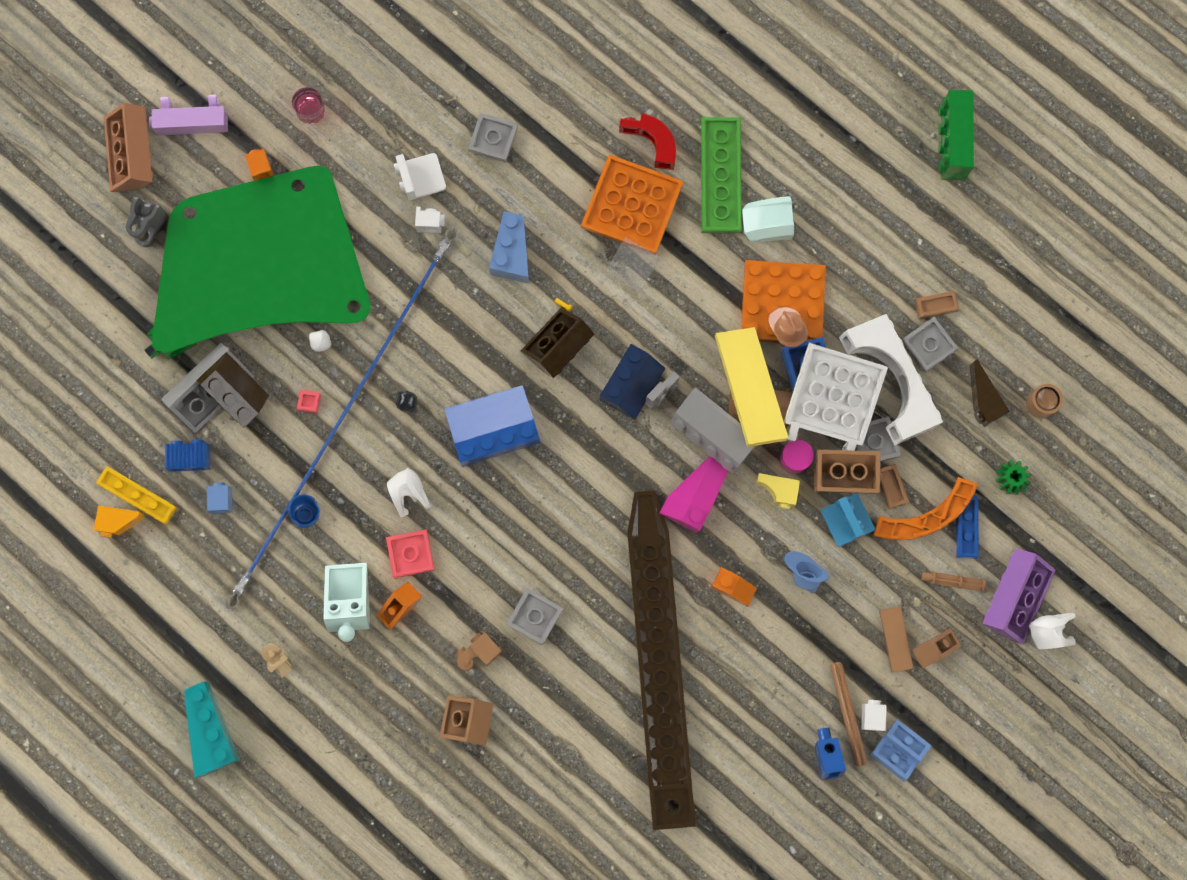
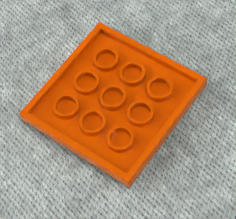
(632, 203)
(778, 286)

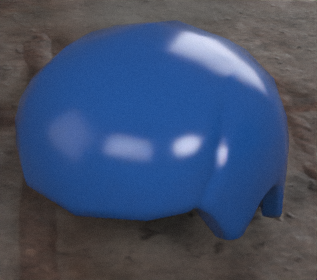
(303, 511)

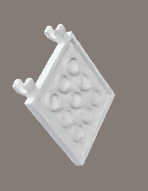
(834, 395)

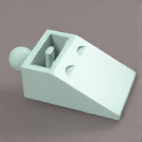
(346, 599)

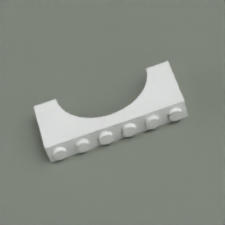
(882, 342)

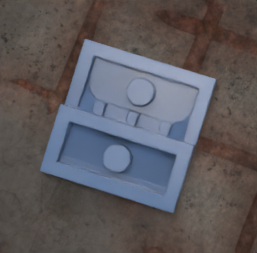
(900, 750)

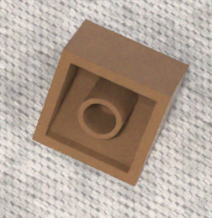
(466, 720)

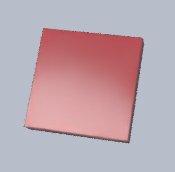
(410, 553)

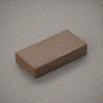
(936, 305)
(892, 487)

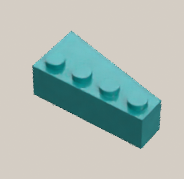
(208, 733)

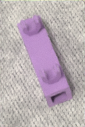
(189, 120)

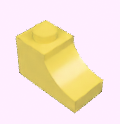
(782, 489)

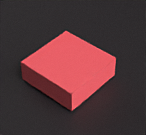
(308, 401)

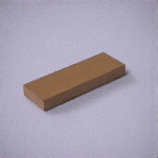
(896, 639)

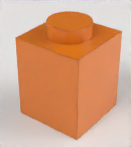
(259, 164)

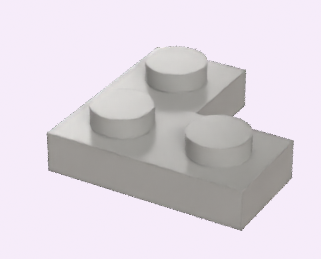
(658, 394)

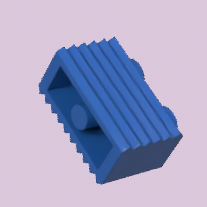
(187, 456)

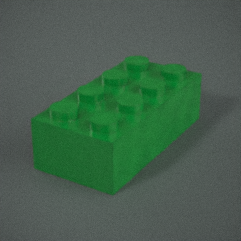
(956, 135)

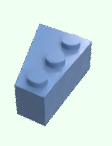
(510, 251)

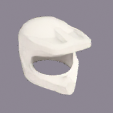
(406, 484)
(1048, 631)

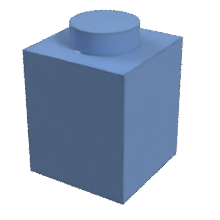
(219, 498)

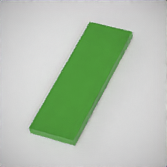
(721, 175)

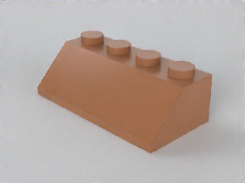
(127, 148)

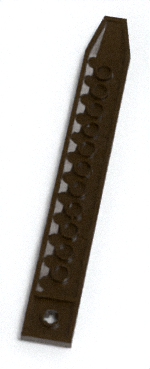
(659, 665)

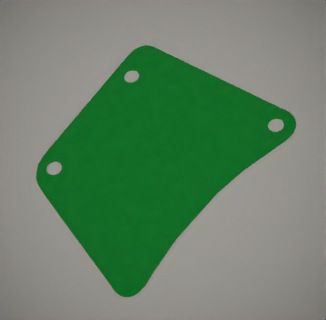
(257, 260)

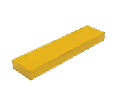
(136, 495)

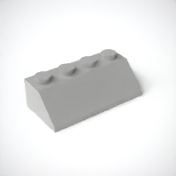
(190, 399)
(712, 430)

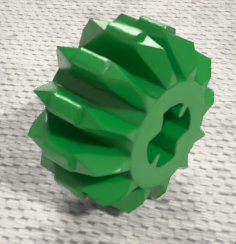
(1015, 470)

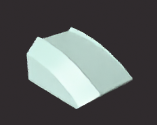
(769, 220)

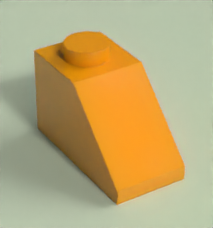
(115, 521)

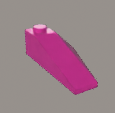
(695, 496)

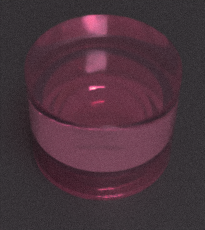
(308, 105)

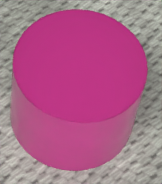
(796, 456)

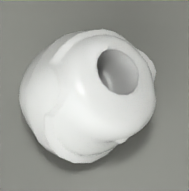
(319, 341)

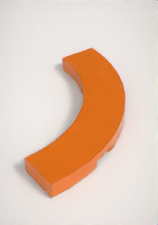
(931, 521)

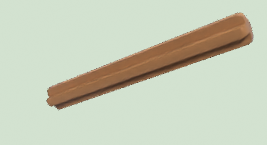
(848, 714)

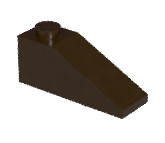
(986, 400)

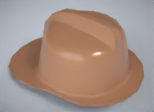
(788, 327)

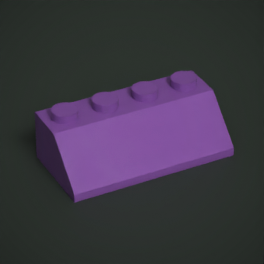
(1019, 595)

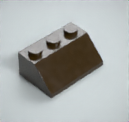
(557, 342)
(234, 389)

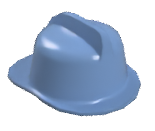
(806, 572)

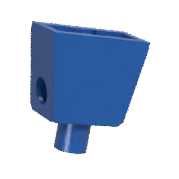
(830, 764)

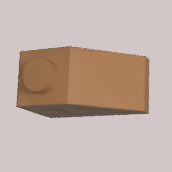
(936, 648)

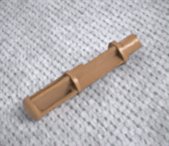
(954, 581)

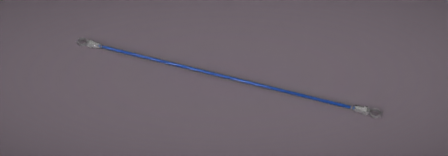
(240, 587)

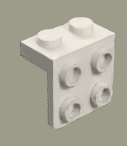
(420, 175)

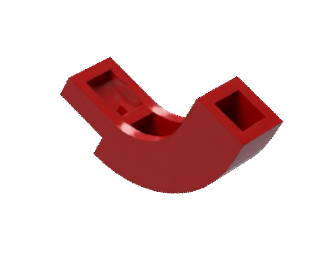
(657, 133)

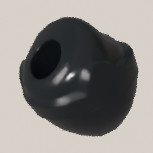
(406, 401)

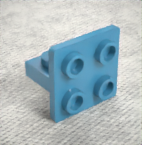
(847, 519)

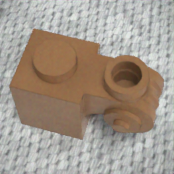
(482, 648)

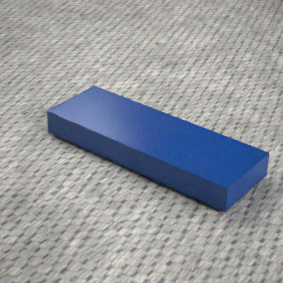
(967, 531)

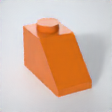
(733, 587)
(398, 605)

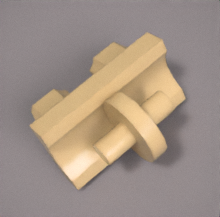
(276, 659)

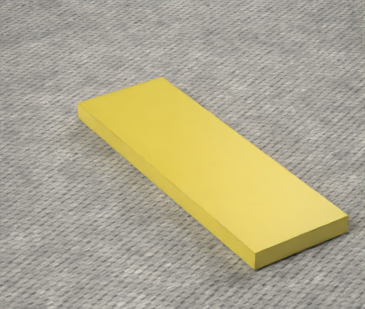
(751, 387)

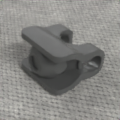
(149, 219)

